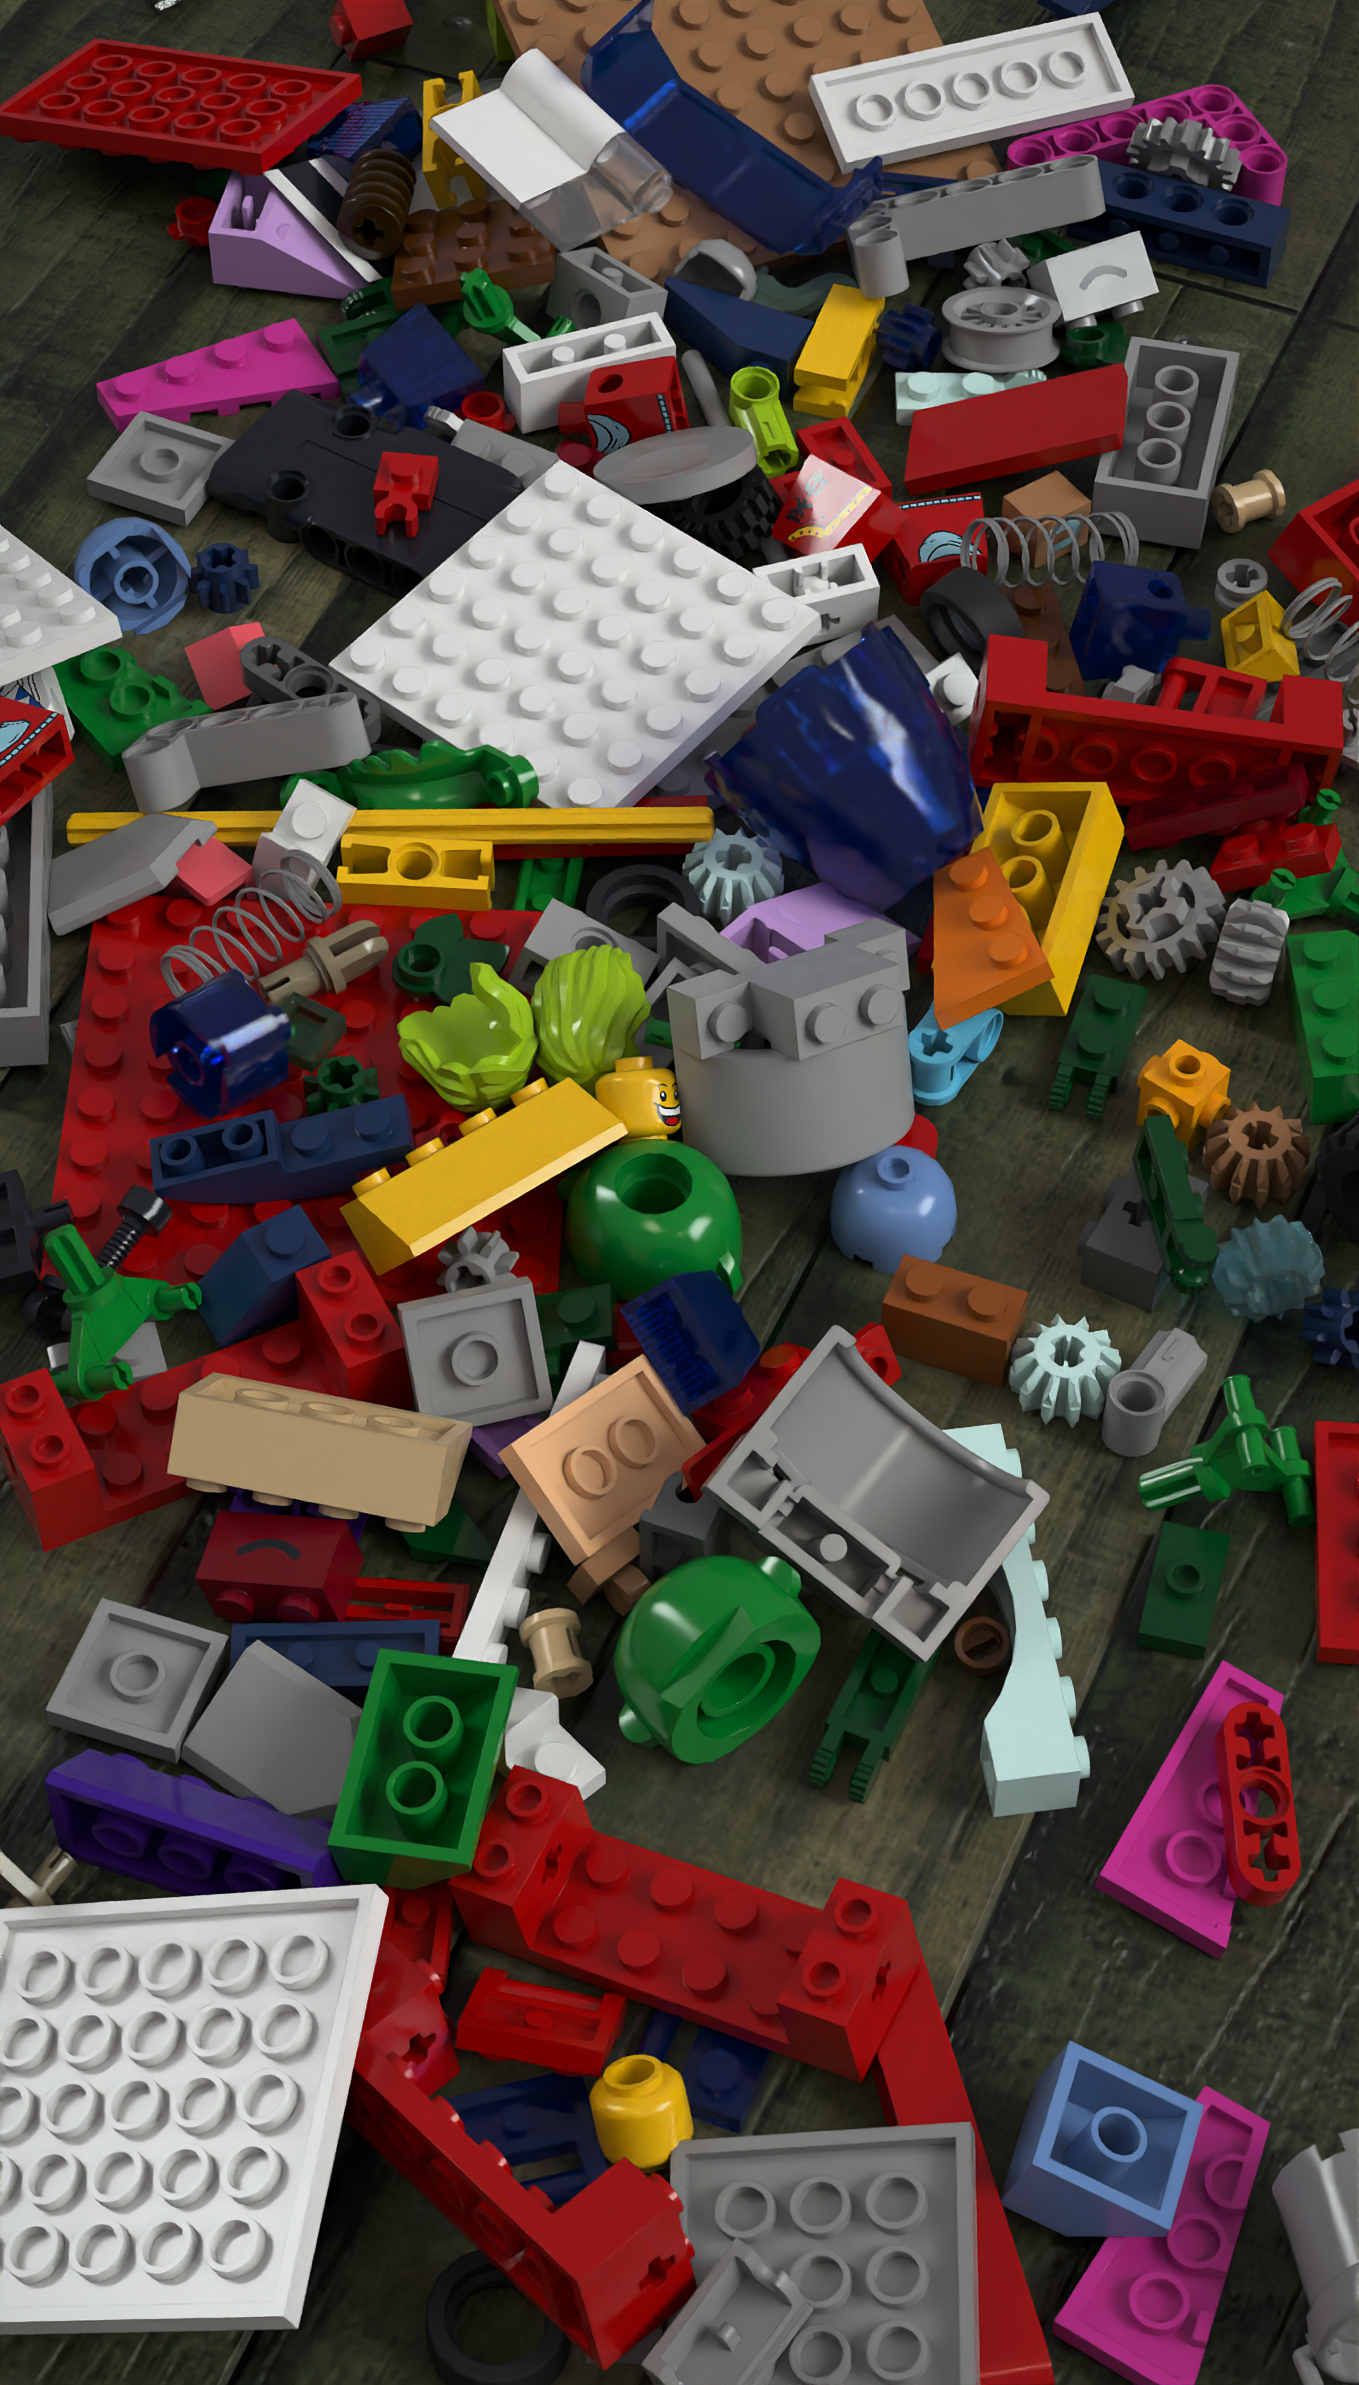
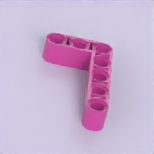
(1211, 105)

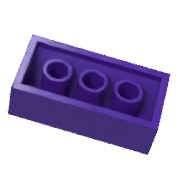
(182, 1830)

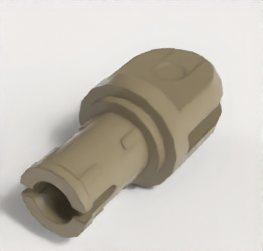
(327, 963)

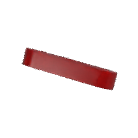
(1243, 1830)

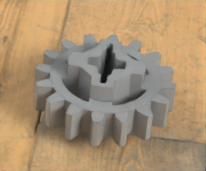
(1184, 153)
(1160, 919)

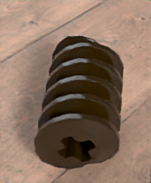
(376, 204)

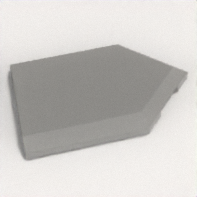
(120, 868)
(276, 1736)

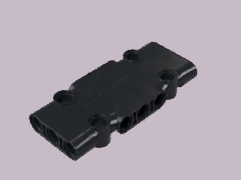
(315, 481)

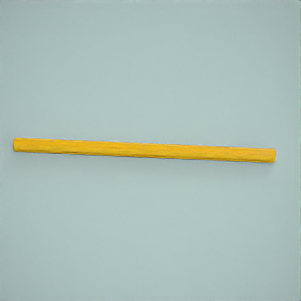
(495, 825)

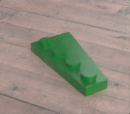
(117, 701)

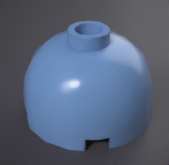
(134, 572)
(893, 1208)

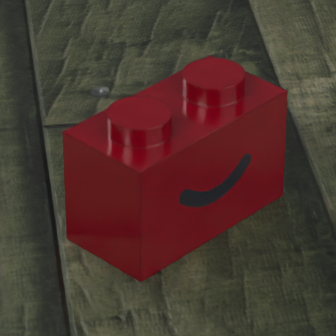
(279, 1568)

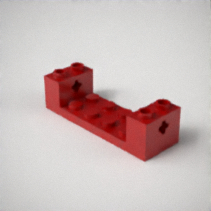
(1137, 748)
(112, 1454)
(686, 1936)
(598, 2265)

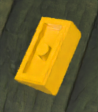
(1256, 642)

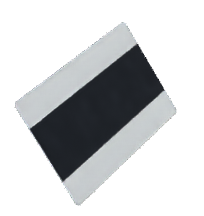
(318, 195)

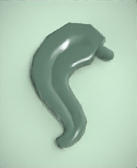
(799, 300)

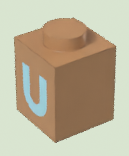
(1045, 496)

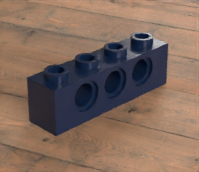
(1189, 224)

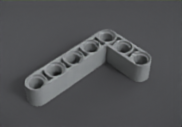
(968, 216)

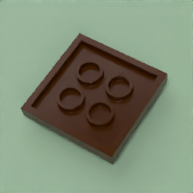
(458, 240)

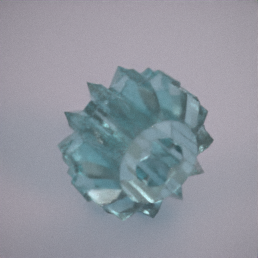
(1268, 1268)

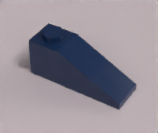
(736, 331)

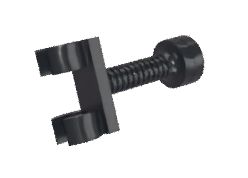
(141, 1215)

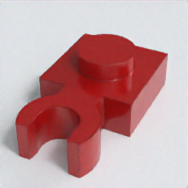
(402, 488)

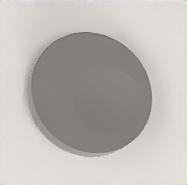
(678, 464)

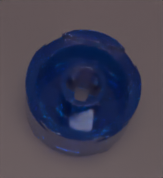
(221, 1045)

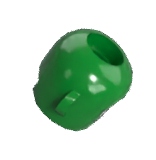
(651, 1215)
(713, 1655)

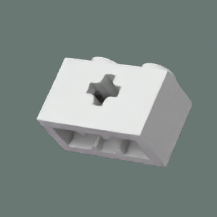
(832, 583)

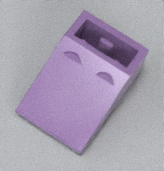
(271, 246)
(799, 922)

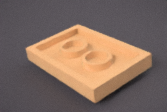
(603, 1458)

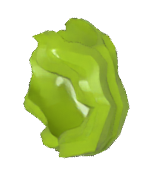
(587, 1014)
(475, 1047)

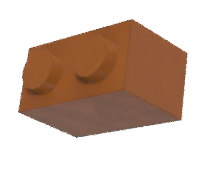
(953, 1320)

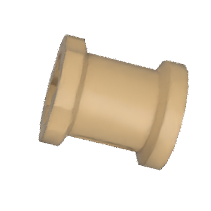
(1248, 501)
(556, 1652)

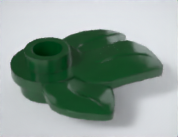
(1095, 346)
(441, 959)

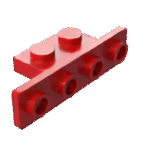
(740, 1408)

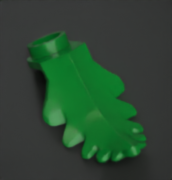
(440, 779)

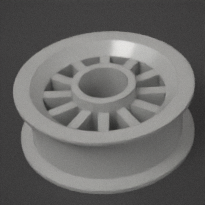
(1000, 329)

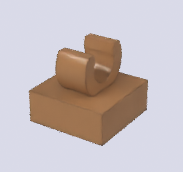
(612, 1572)

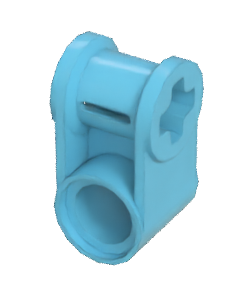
(948, 1057)

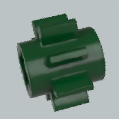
(339, 1085)

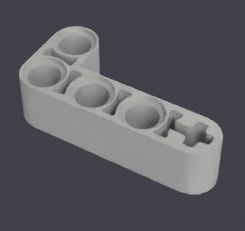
(242, 746)

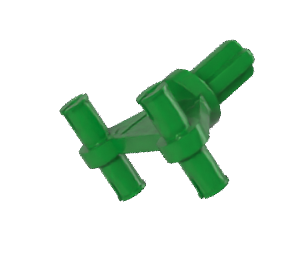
(490, 312)
(1319, 893)
(105, 1315)
(1237, 1460)

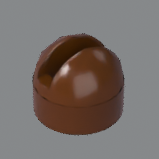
(976, 1637)

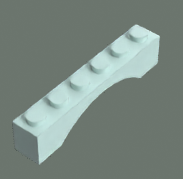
(1027, 1735)

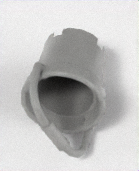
(1322, 2225)

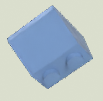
(1101, 2149)

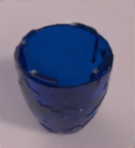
(855, 774)

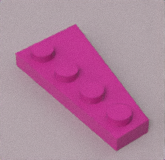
(222, 377)
(1174, 1847)
(1154, 2299)

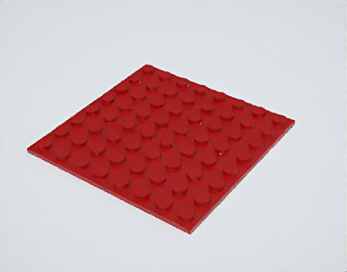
(124, 1100)

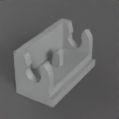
(730, 2325)

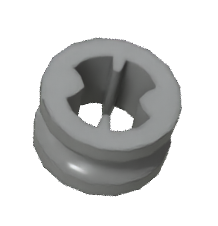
(1236, 573)

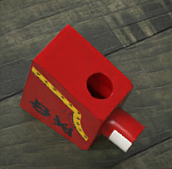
(835, 511)

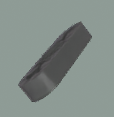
(298, 672)

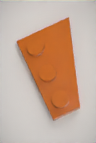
(980, 941)

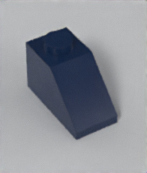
(256, 1276)

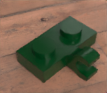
(574, 1316)

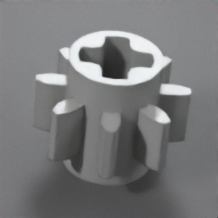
(996, 266)
(475, 1260)

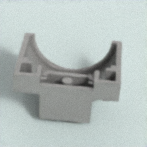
(835, 1066)
(870, 1496)

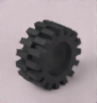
(731, 514)

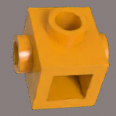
(1187, 1087)

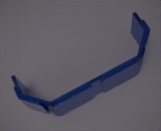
(715, 152)

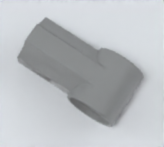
(1150, 1391)

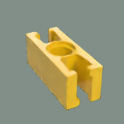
(439, 159)
(837, 353)
(416, 872)

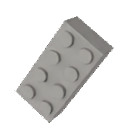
(1170, 441)

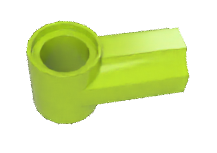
(757, 408)

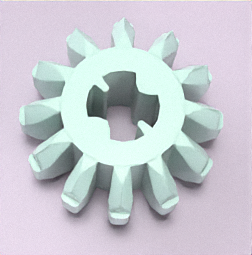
(733, 874)
(1063, 1370)

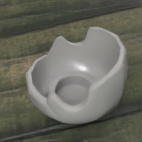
(720, 268)

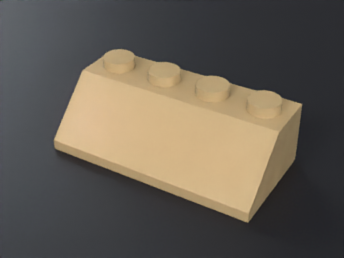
(318, 1451)

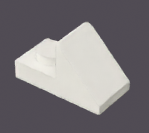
(309, 823)
(542, 1745)

